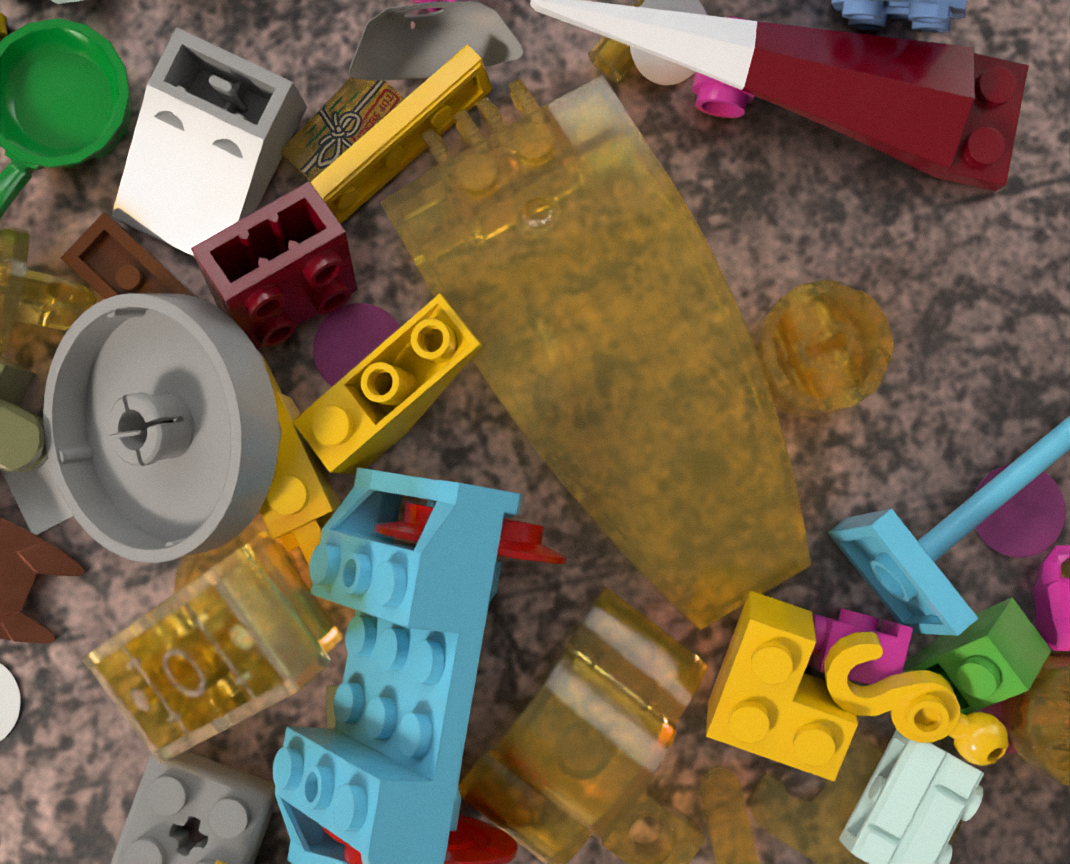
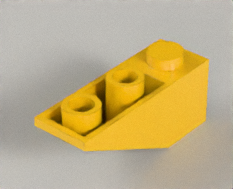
(388, 389)

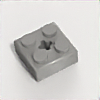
(227, 801)

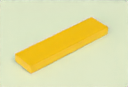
(397, 136)

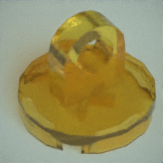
(34, 295)

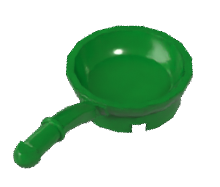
(58, 100)

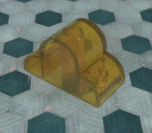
(217, 650)
(585, 732)

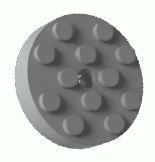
(147, 483)

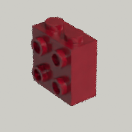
(279, 266)

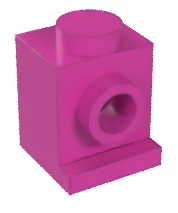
(892, 636)

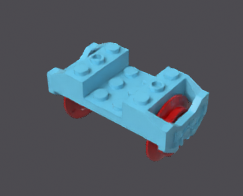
(392, 765)

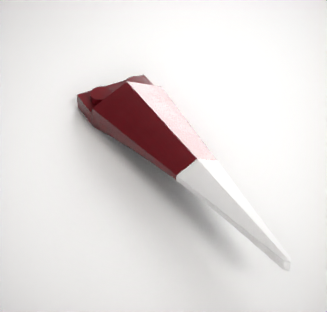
(905, 97)

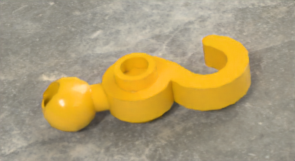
(918, 702)

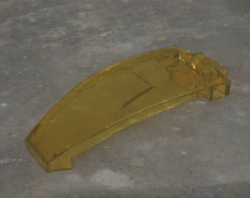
(612, 341)

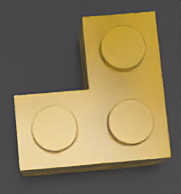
(767, 699)

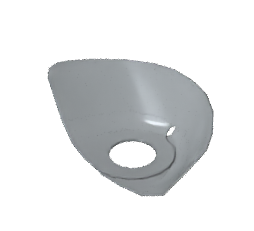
(398, 52)

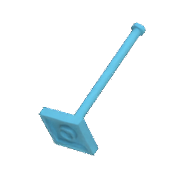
(904, 569)

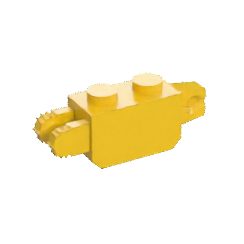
(301, 490)

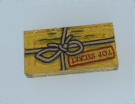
(340, 124)

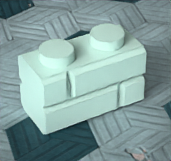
(912, 805)

